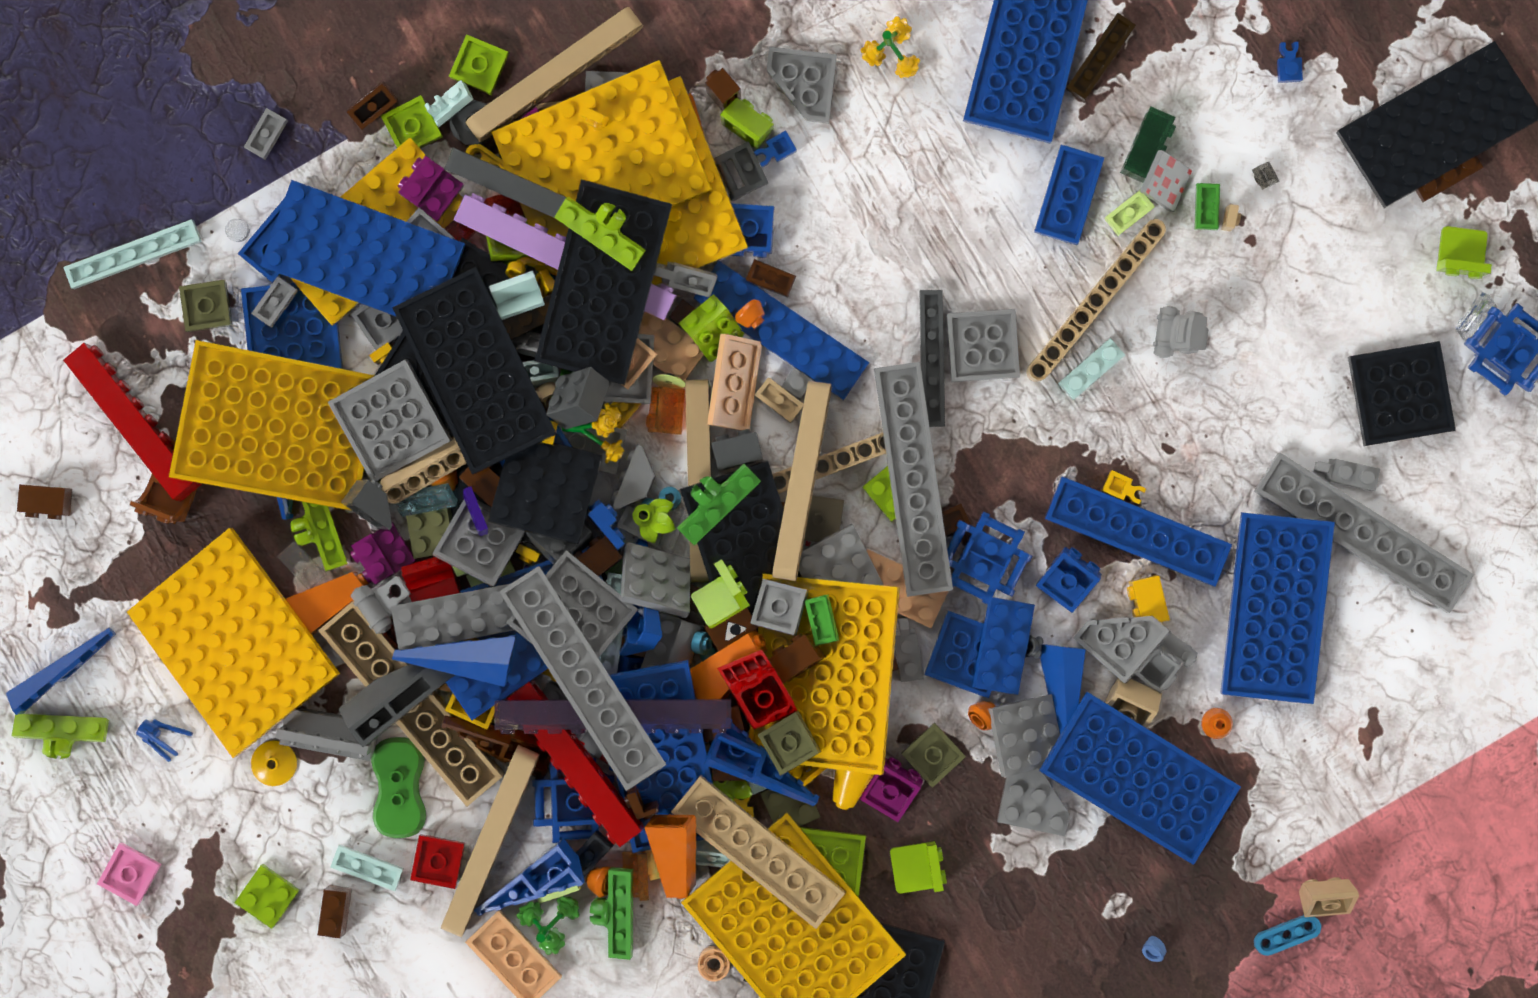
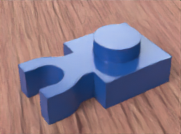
(1289, 67)
(778, 148)

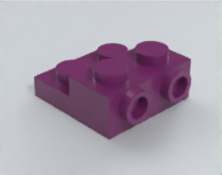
(430, 187)
(382, 554)
(892, 790)

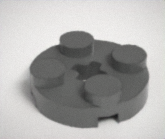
(459, 127)

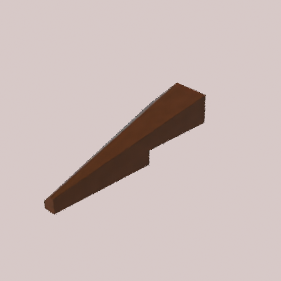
(499, 745)

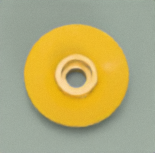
(285, 763)

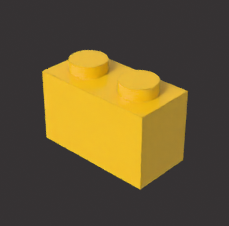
(1148, 598)

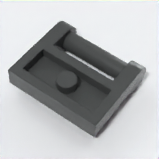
(747, 168)

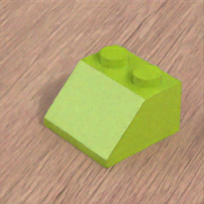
(747, 123)

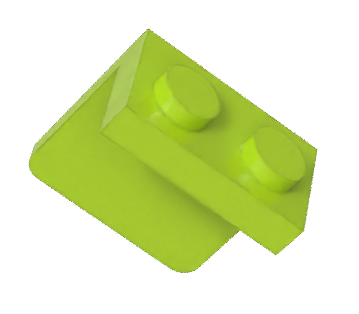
(1463, 252)
(707, 324)
(720, 597)
(917, 867)

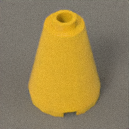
(849, 787)

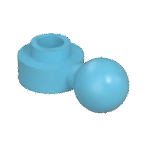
(668, 490)
(702, 645)

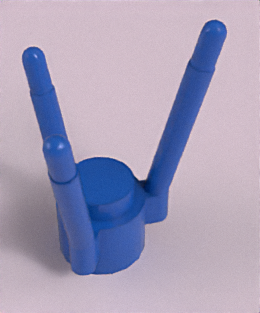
(150, 733)

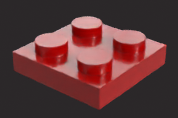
(437, 861)

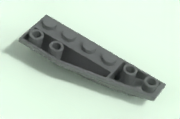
(389, 700)

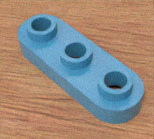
(1297, 935)

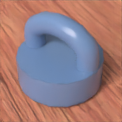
(1154, 949)

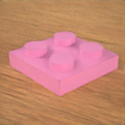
(129, 874)

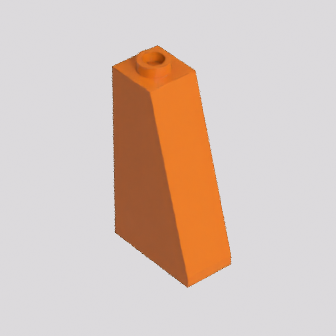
(325, 601)
(705, 675)
(674, 852)

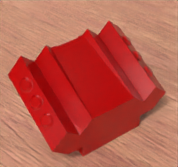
(430, 579)
(757, 689)

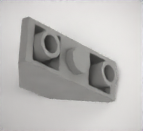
(635, 480)

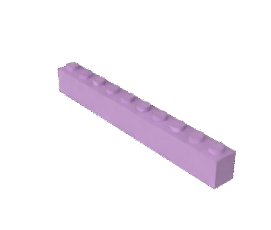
(537, 243)

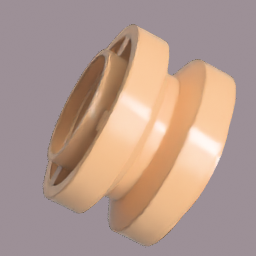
(709, 973)

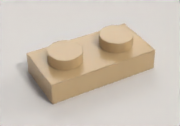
(779, 400)

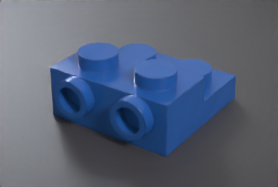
(757, 228)
(604, 519)
(1069, 578)

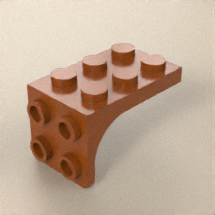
(159, 503)

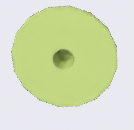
(668, 380)

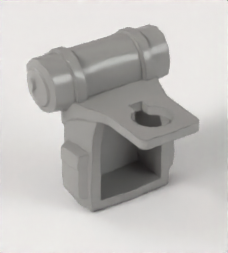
(1180, 332)
(377, 602)
(1163, 664)

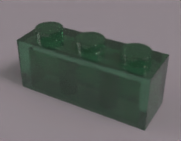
(1149, 139)

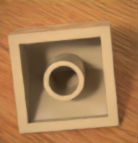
(1134, 701)
(1328, 897)

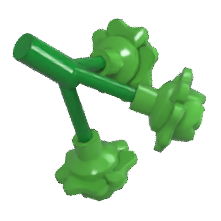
(549, 939)

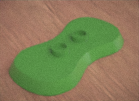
(399, 806)

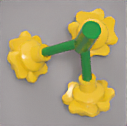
(897, 31)
(604, 426)

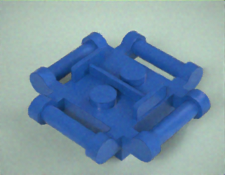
(1506, 349)
(986, 557)
(565, 808)

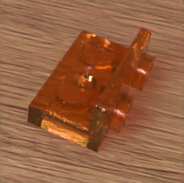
(666, 410)
(637, 862)

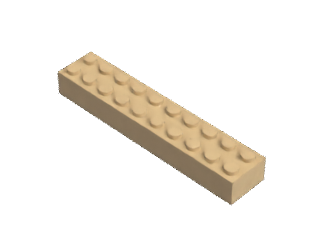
(370, 656)

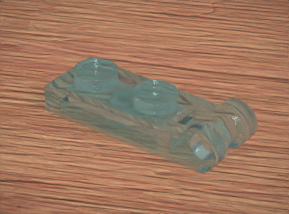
(427, 500)

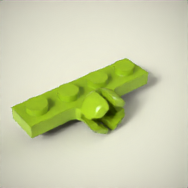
(601, 230)
(321, 532)
(59, 731)

